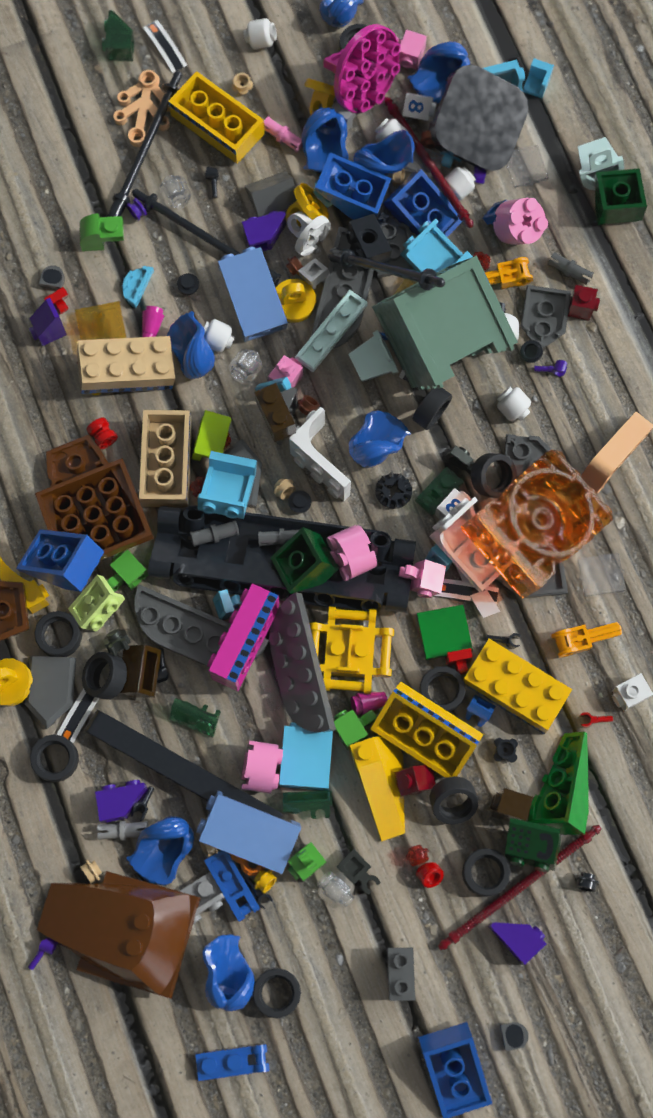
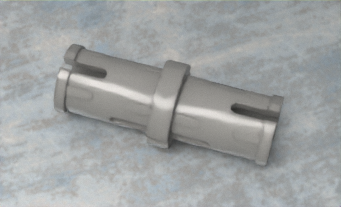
(122, 830)

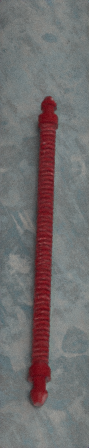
(462, 213)
(454, 936)

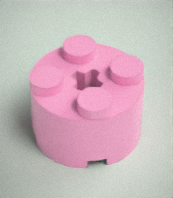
(520, 221)
(352, 552)
(260, 767)

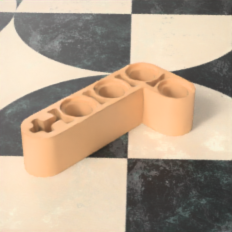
(616, 451)

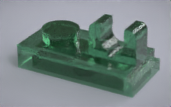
(438, 490)
(194, 718)
(310, 800)

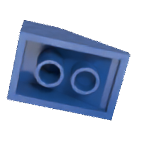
(352, 187)
(421, 201)
(61, 559)
(455, 1070)

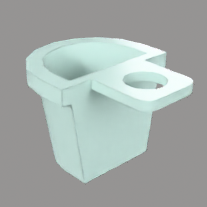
(597, 157)
(373, 358)

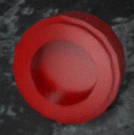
(430, 874)

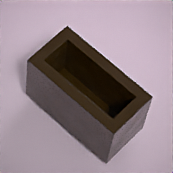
(275, 412)
(142, 671)
(510, 804)

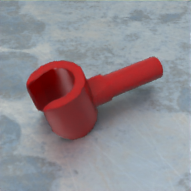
(594, 719)

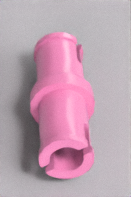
(282, 134)

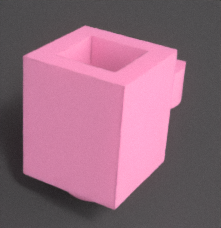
(411, 49)
(287, 367)
(426, 577)

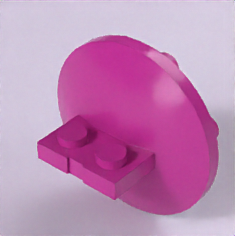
(365, 68)

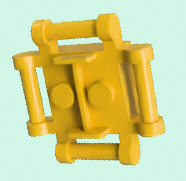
(352, 649)

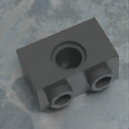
(401, 974)

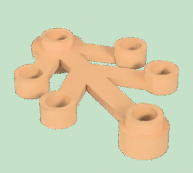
(141, 105)

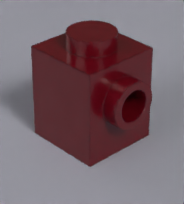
(583, 302)
(415, 780)

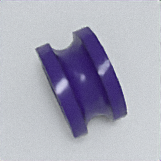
(136, 209)

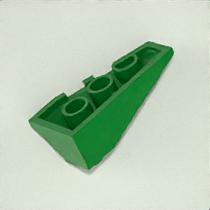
(564, 796)

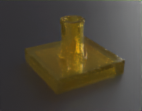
(101, 322)

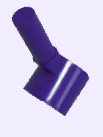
(479, 175)
(558, 370)
(46, 946)

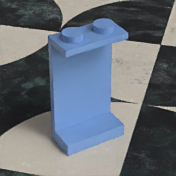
(253, 293)
(248, 832)

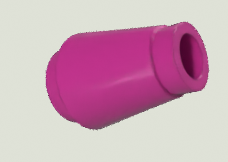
(151, 321)
(363, 703)

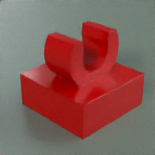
(58, 300)
(459, 659)

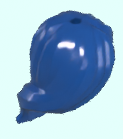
(338, 12)
(436, 67)
(323, 134)
(387, 155)
(191, 347)
(377, 438)
(162, 849)
(229, 975)

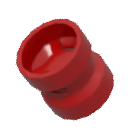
(102, 433)

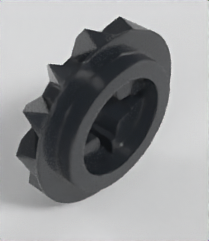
(398, 499)

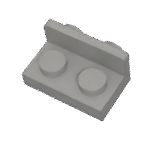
(209, 892)

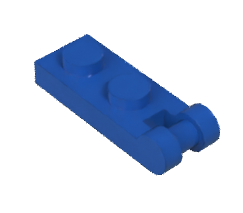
(231, 884)
(231, 1062)

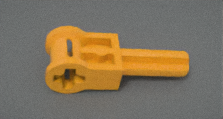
(511, 273)
(580, 639)

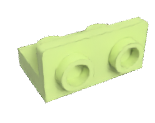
(95, 604)

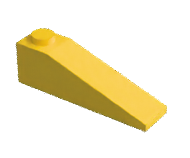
(376, 767)

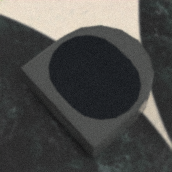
(52, 278)
(514, 1035)

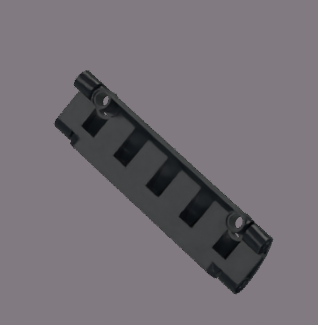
(240, 562)

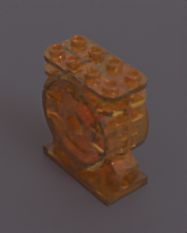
(513, 539)

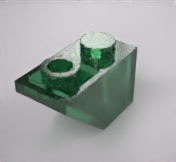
(119, 39)

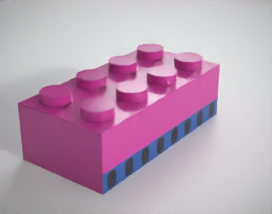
(244, 637)

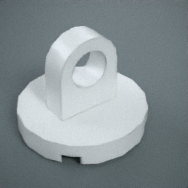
(309, 233)

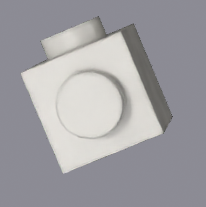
(631, 692)

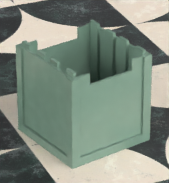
(444, 324)

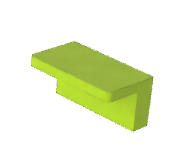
(211, 435)

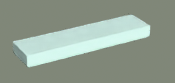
(331, 330)

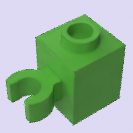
(127, 571)
(351, 728)
(306, 862)

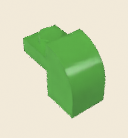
(97, 230)

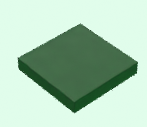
(444, 631)

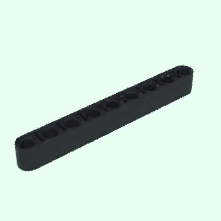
(167, 762)

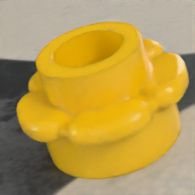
(265, 880)

